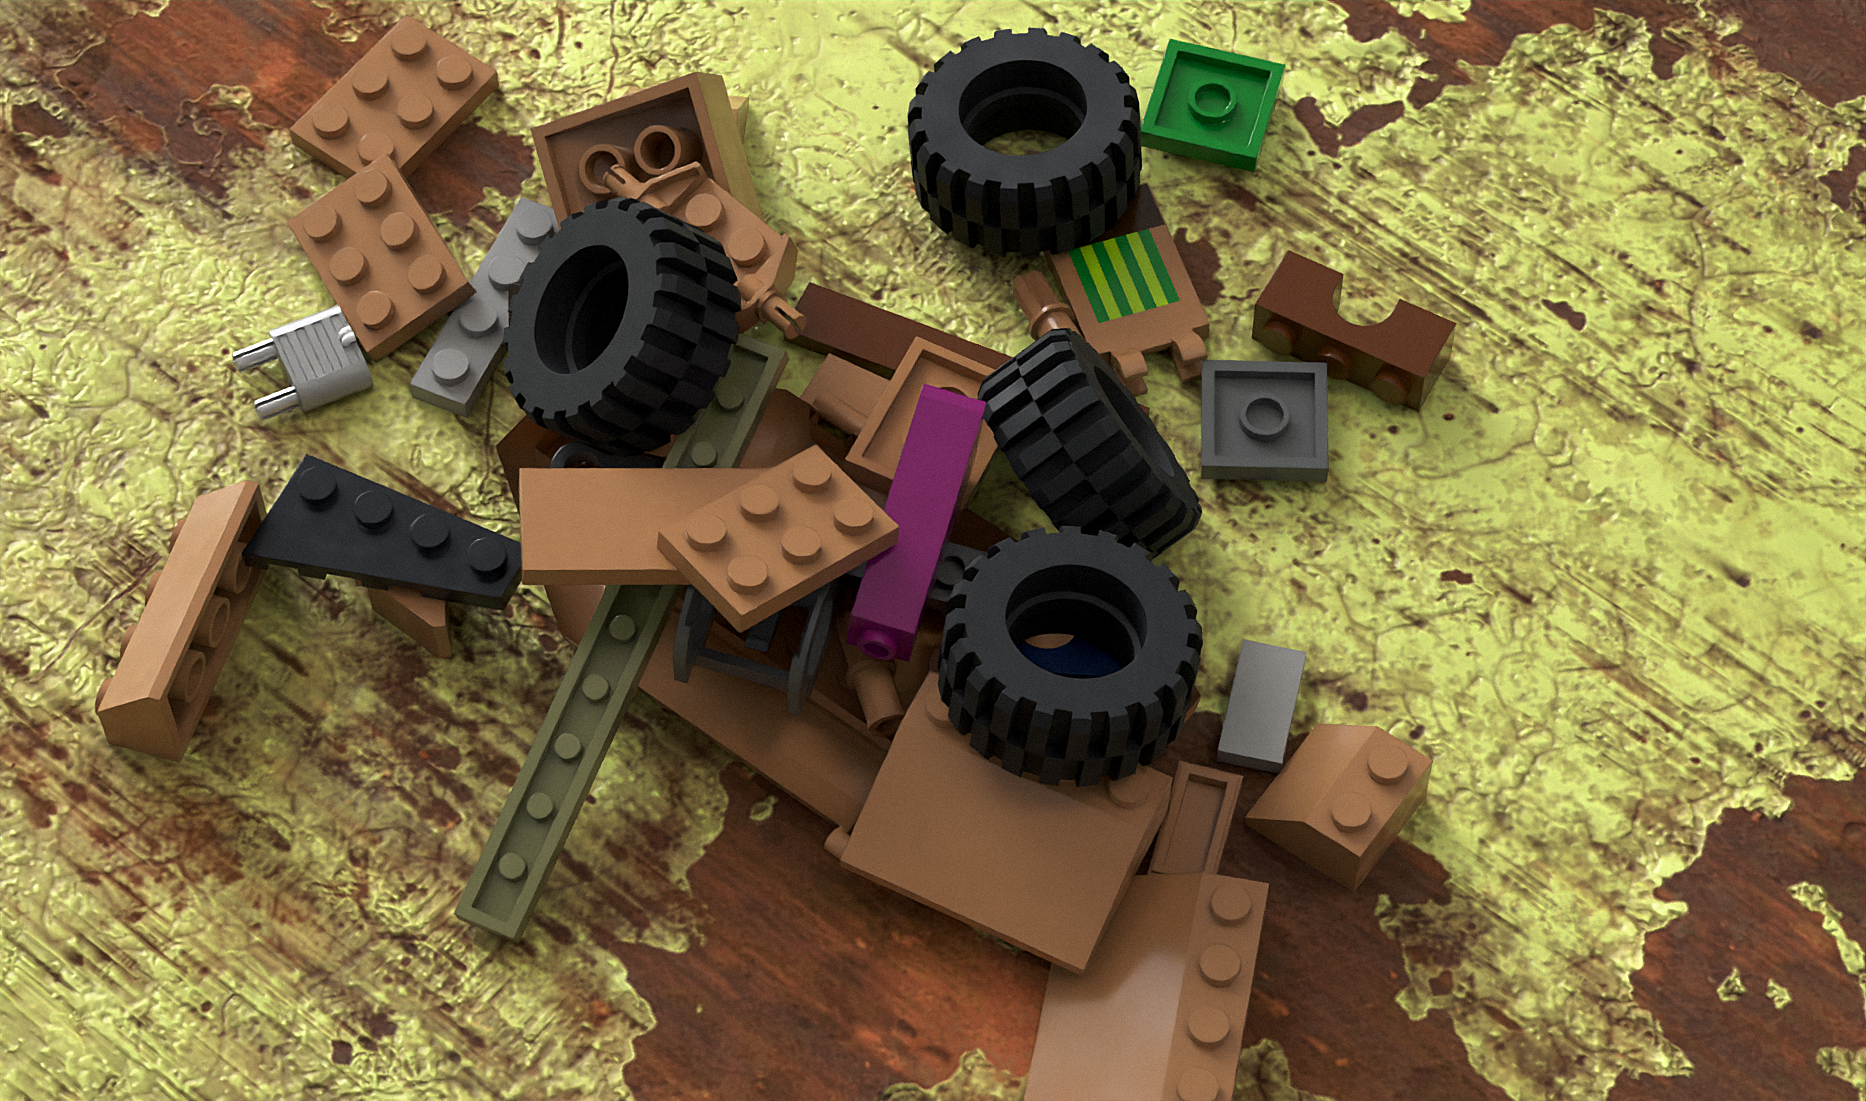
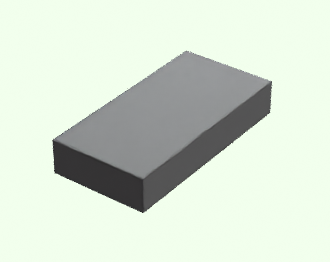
(1261, 706)

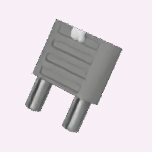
(317, 359)

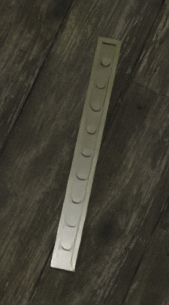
(604, 677)

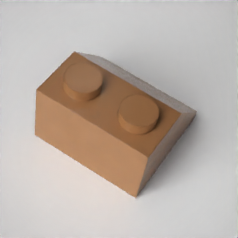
(1343, 799)

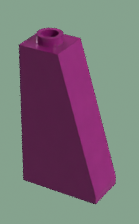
(925, 506)

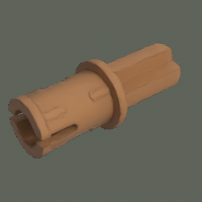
(1041, 305)
(873, 685)

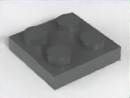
(1264, 420)

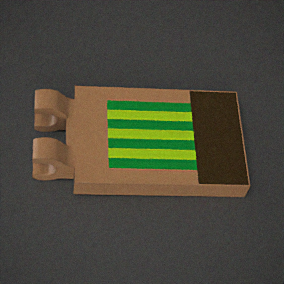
(1134, 295)

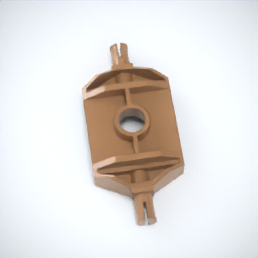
(757, 252)

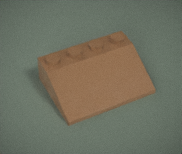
(648, 137)
(1002, 848)
(1159, 999)

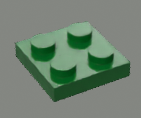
(1212, 105)

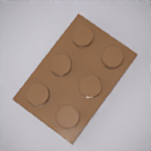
(395, 102)
(381, 257)
(882, 439)
(777, 538)

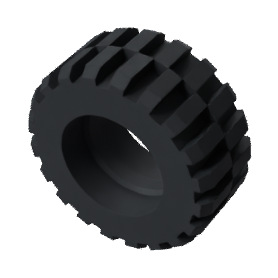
(1025, 199)
(621, 327)
(1087, 445)
(1058, 722)

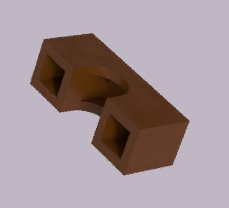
(1391, 359)

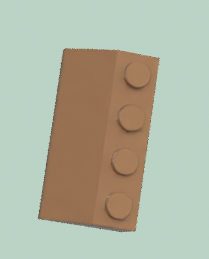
(186, 627)

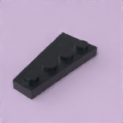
(374, 534)

